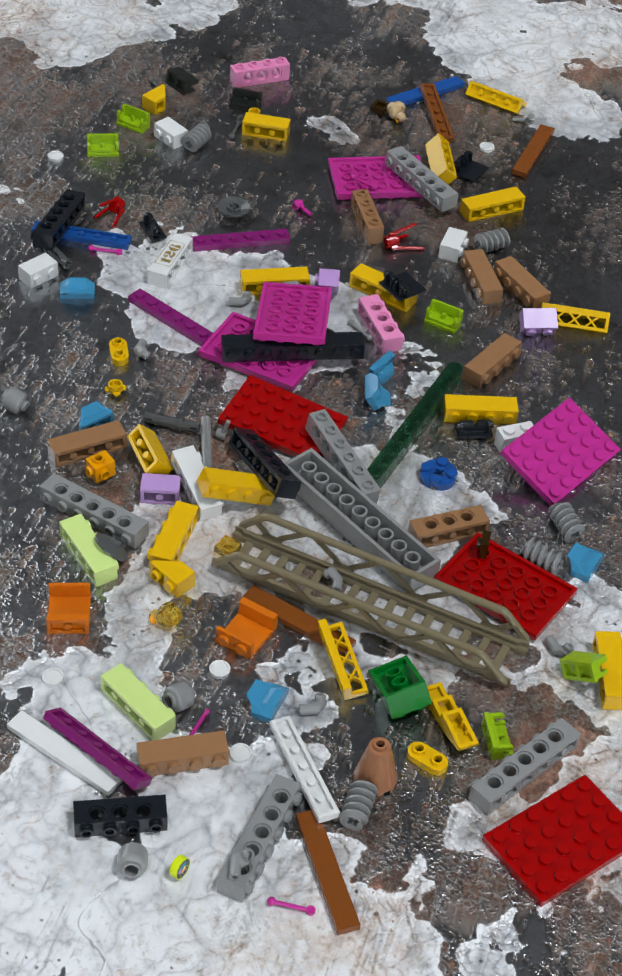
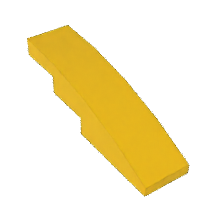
(451, 718)

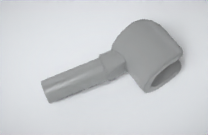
(526, 119)
(222, 433)

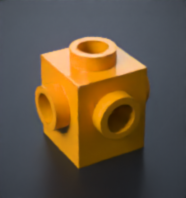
(100, 466)

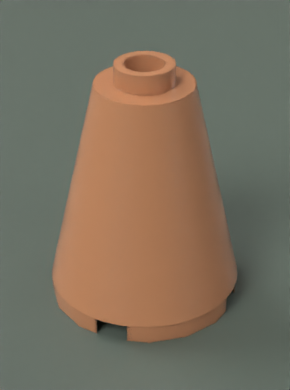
(378, 766)

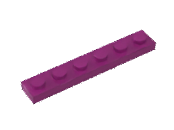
(240, 240)
(170, 316)
(97, 748)

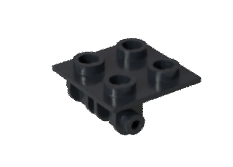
(467, 168)
(401, 285)

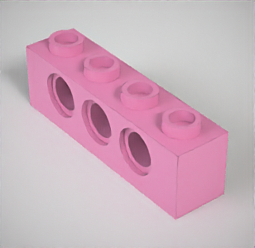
(259, 72)
(380, 323)

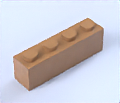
(482, 276)
(521, 282)
(492, 360)
(86, 442)
(183, 753)

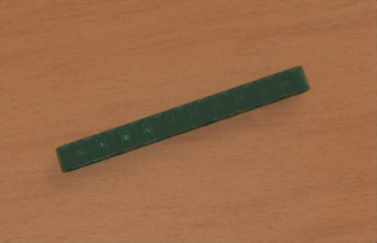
(415, 424)

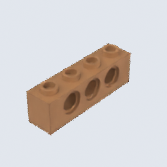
(367, 216)
(449, 526)

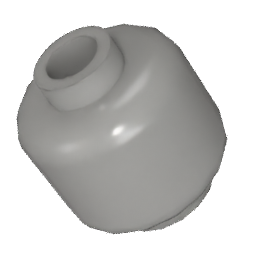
(14, 400)
(178, 696)
(132, 860)

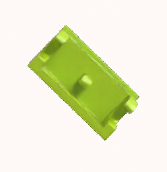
(133, 119)
(103, 145)
(444, 316)
(583, 666)
(496, 736)

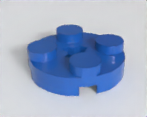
(429, 474)

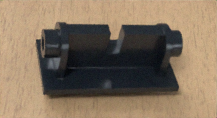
(152, 228)
(468, 429)

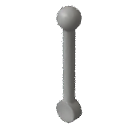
(351, 323)

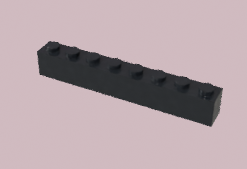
(337, 346)

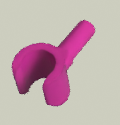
(300, 205)

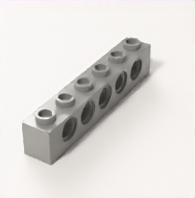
(421, 178)
(340, 453)
(100, 512)
(523, 766)
(260, 825)

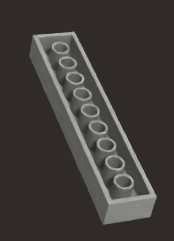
(359, 517)

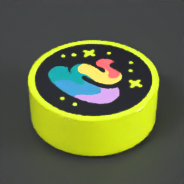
(179, 867)

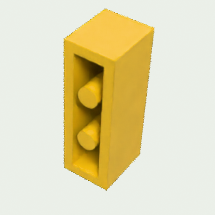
(266, 126)
(149, 451)

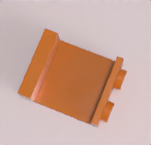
(69, 608)
(248, 629)

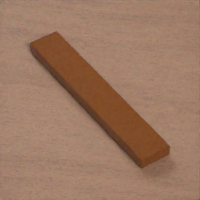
(436, 111)
(533, 151)
(293, 617)
(328, 873)

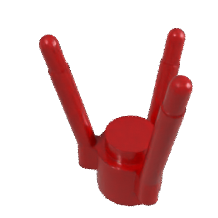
(116, 205)
(392, 240)

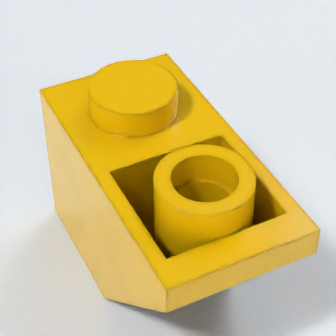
(155, 100)
(173, 576)

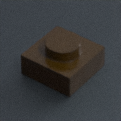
(379, 107)
(483, 544)

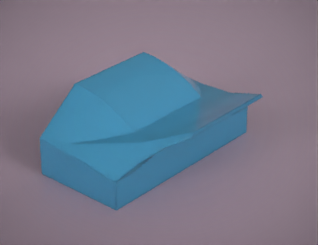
(77, 288)
(384, 367)
(374, 392)
(94, 415)
(584, 561)
(266, 699)

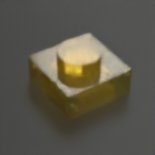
(227, 545)

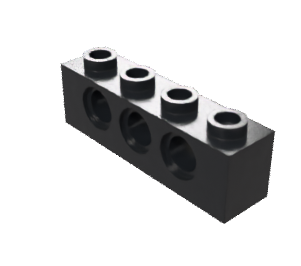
(109, 811)

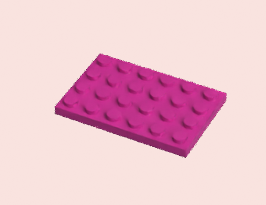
(372, 171)
(293, 313)
(279, 373)
(560, 452)

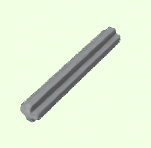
(206, 446)

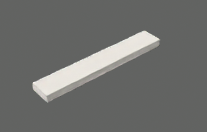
(63, 752)
(304, 769)

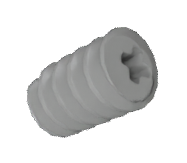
(196, 137)
(491, 240)
(566, 521)
(541, 556)
(358, 805)

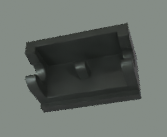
(181, 80)
(245, 99)

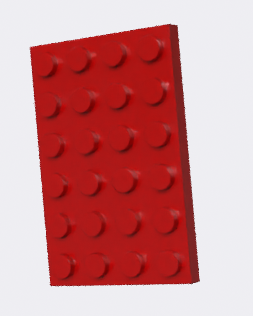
(275, 416)
(511, 581)
(559, 840)

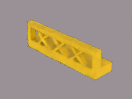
(495, 97)
(575, 313)
(337, 661)

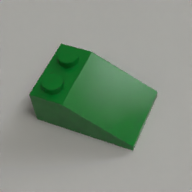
(400, 687)

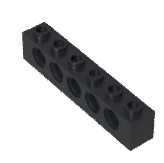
(58, 220)
(264, 463)

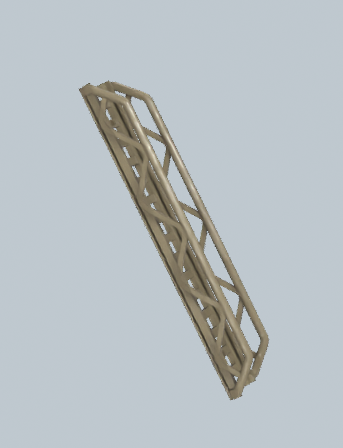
(410, 600)

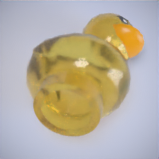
(166, 615)

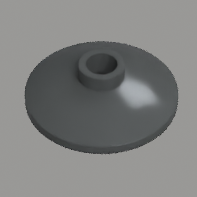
(234, 206)
(112, 546)

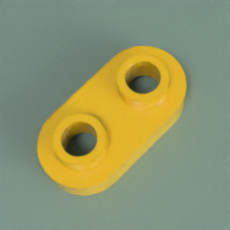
(118, 351)
(426, 758)

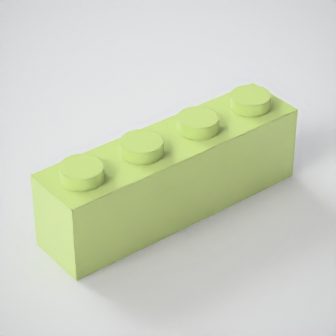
(81, 541)
(138, 702)

